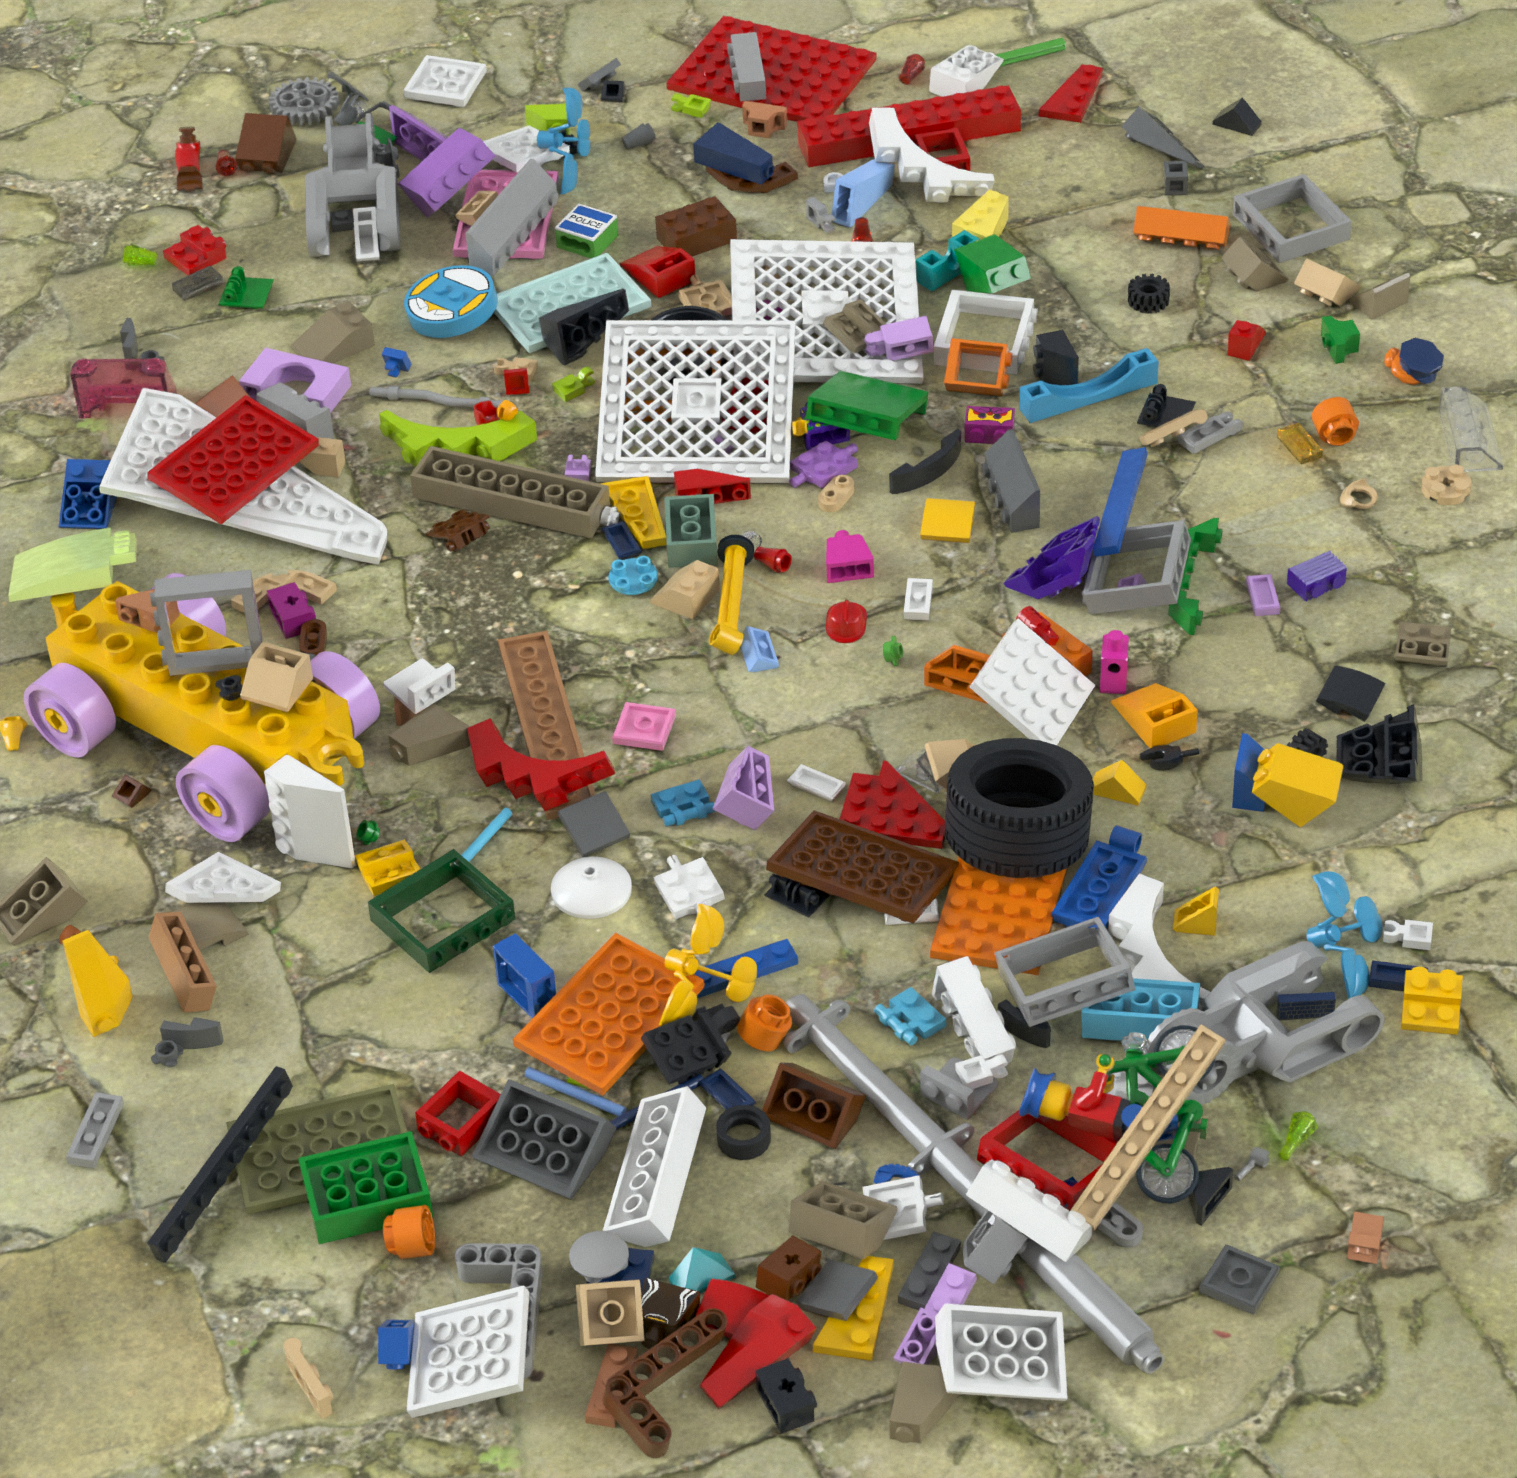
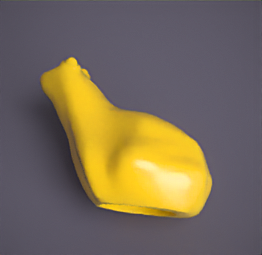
(11, 730)

